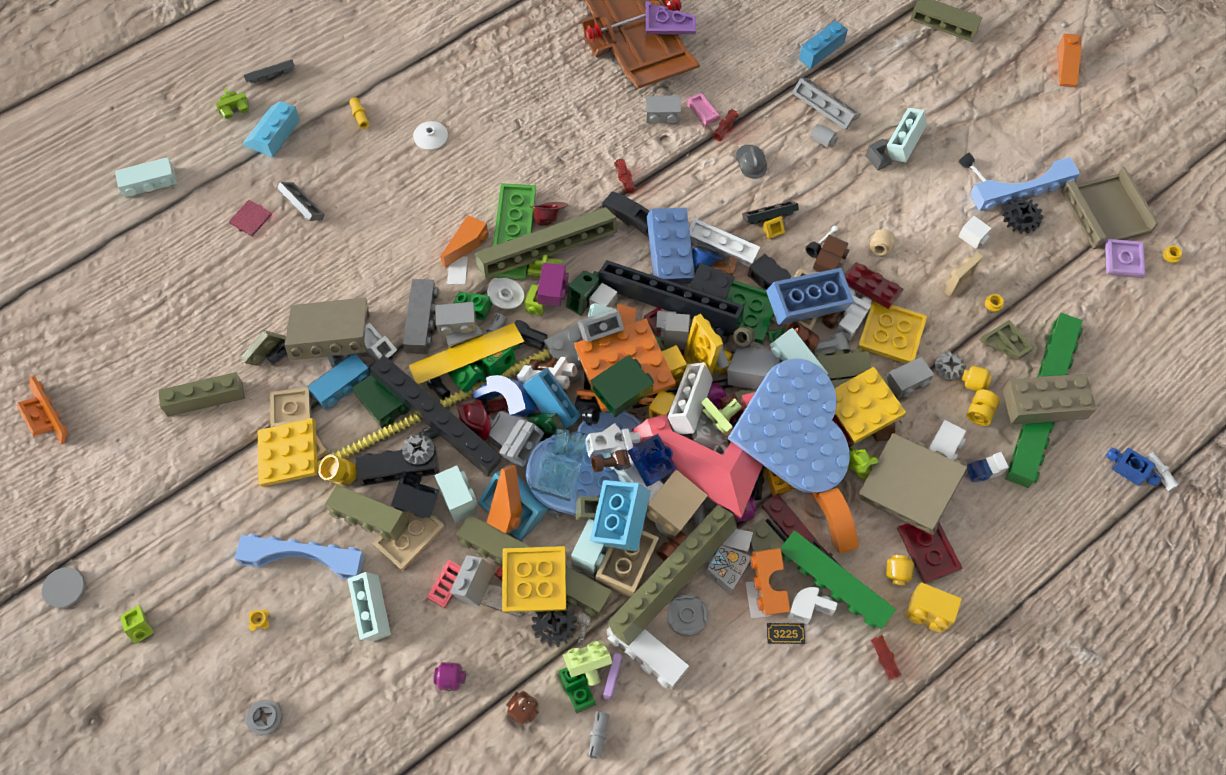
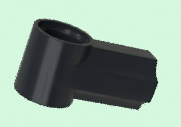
(531, 336)

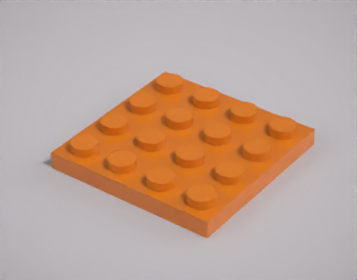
(635, 341)

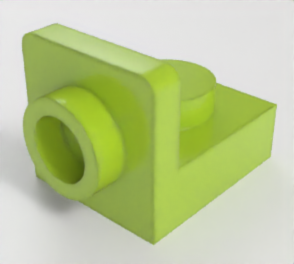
(531, 302)
(136, 625)

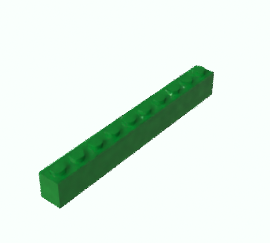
(1033, 436)

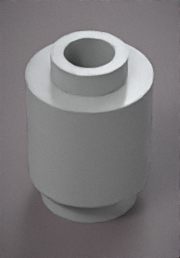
(824, 135)

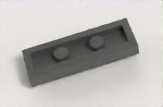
(270, 71)
(300, 201)

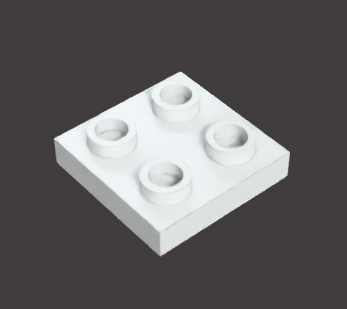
(708, 433)

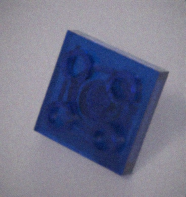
(652, 459)

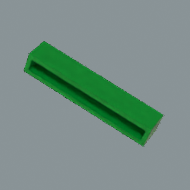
(838, 580)

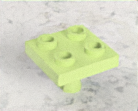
(721, 416)
(587, 661)

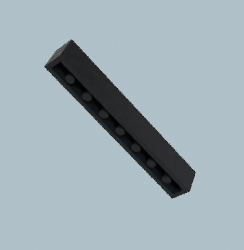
(671, 296)
(435, 415)

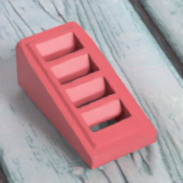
(441, 581)

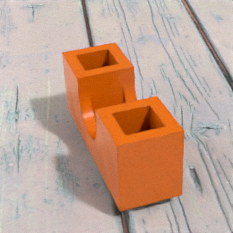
(765, 563)

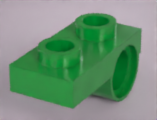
(481, 303)

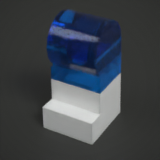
(987, 468)

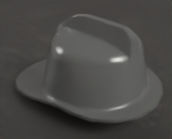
(751, 161)

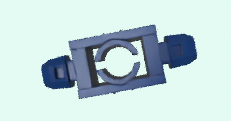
(1138, 461)

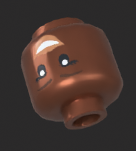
(522, 707)

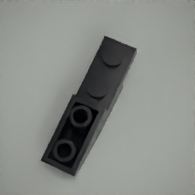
(627, 211)

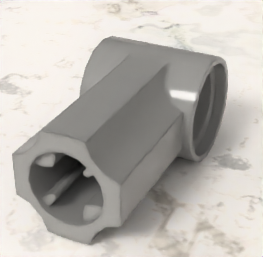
(834, 343)

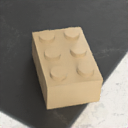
(625, 569)

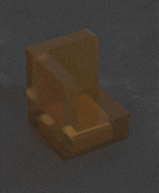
(727, 268)

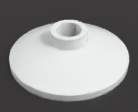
(432, 140)
(505, 287)

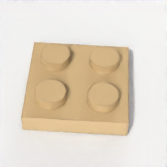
(962, 274)
(289, 406)

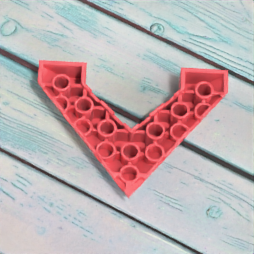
(724, 478)

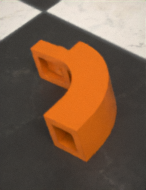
(839, 519)

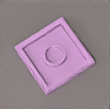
(1125, 258)

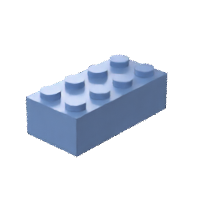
(670, 245)
(809, 296)

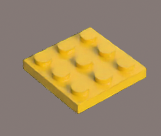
(892, 332)
(866, 405)
(287, 452)
(534, 579)

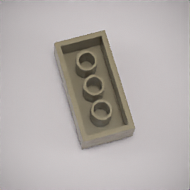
(1049, 399)

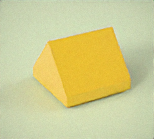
(774, 227)

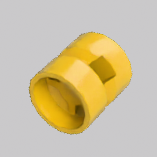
(983, 407)
(338, 470)

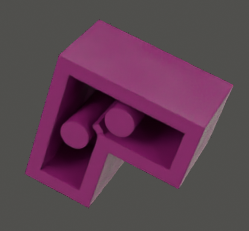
(553, 284)

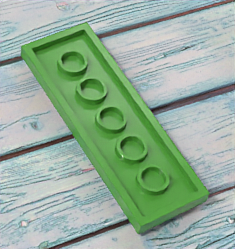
(514, 219)

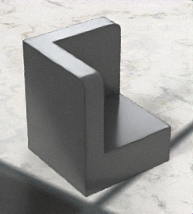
(877, 155)

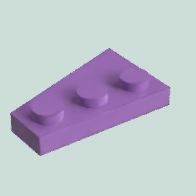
(665, 21)

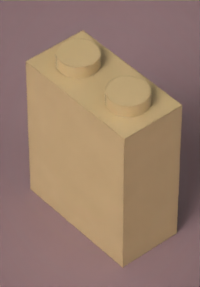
(675, 503)

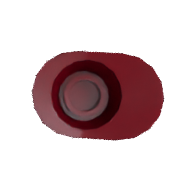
(547, 212)
(475, 418)

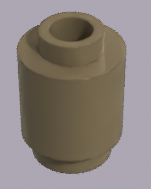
(739, 336)

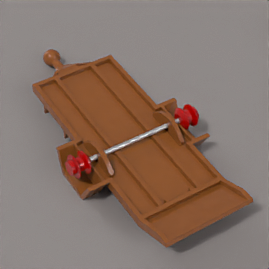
(643, 56)

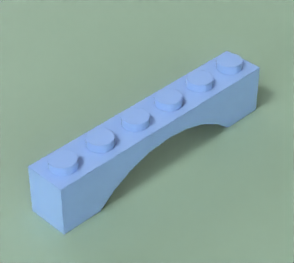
(995, 193)
(260, 551)

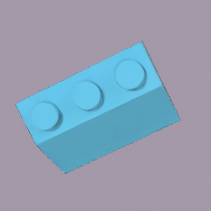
(273, 129)
(532, 509)
(620, 515)

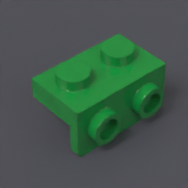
(467, 376)

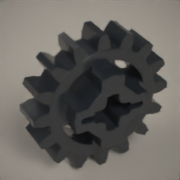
(1014, 210)
(546, 626)

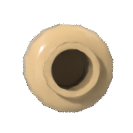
(882, 242)

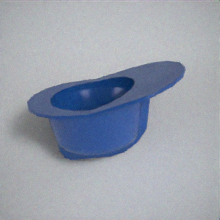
(704, 256)

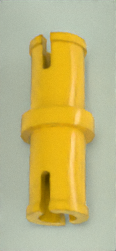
(359, 113)

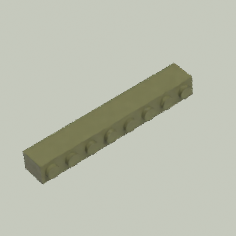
(545, 242)
(491, 542)
(672, 575)

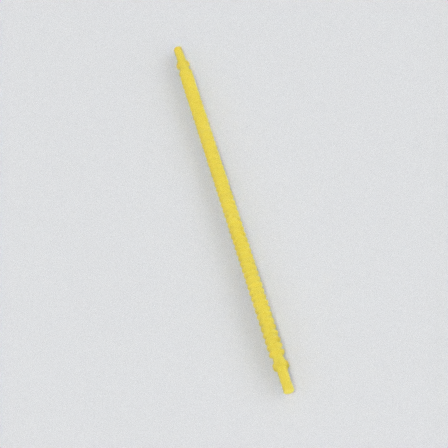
(446, 403)

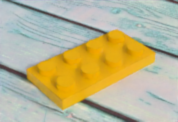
(702, 344)

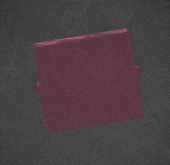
(250, 218)

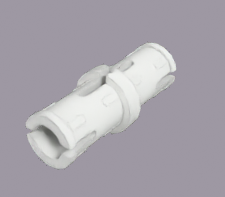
(1162, 470)

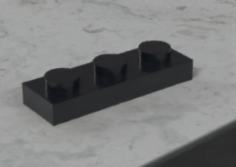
(770, 212)

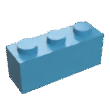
(823, 44)
(339, 381)
(551, 397)

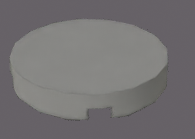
(63, 588)
(687, 615)

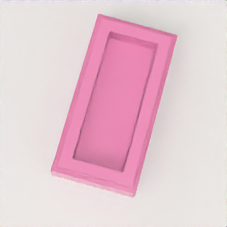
(703, 109)

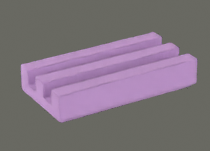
(612, 677)

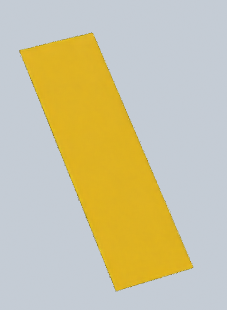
(465, 353)

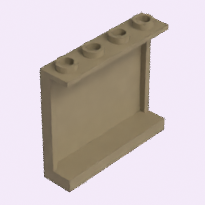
(1110, 208)
(327, 329)
(913, 482)

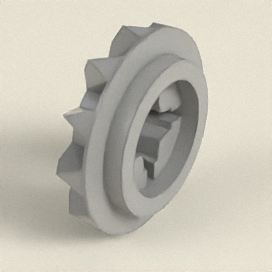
(944, 369)
(418, 457)
(255, 713)

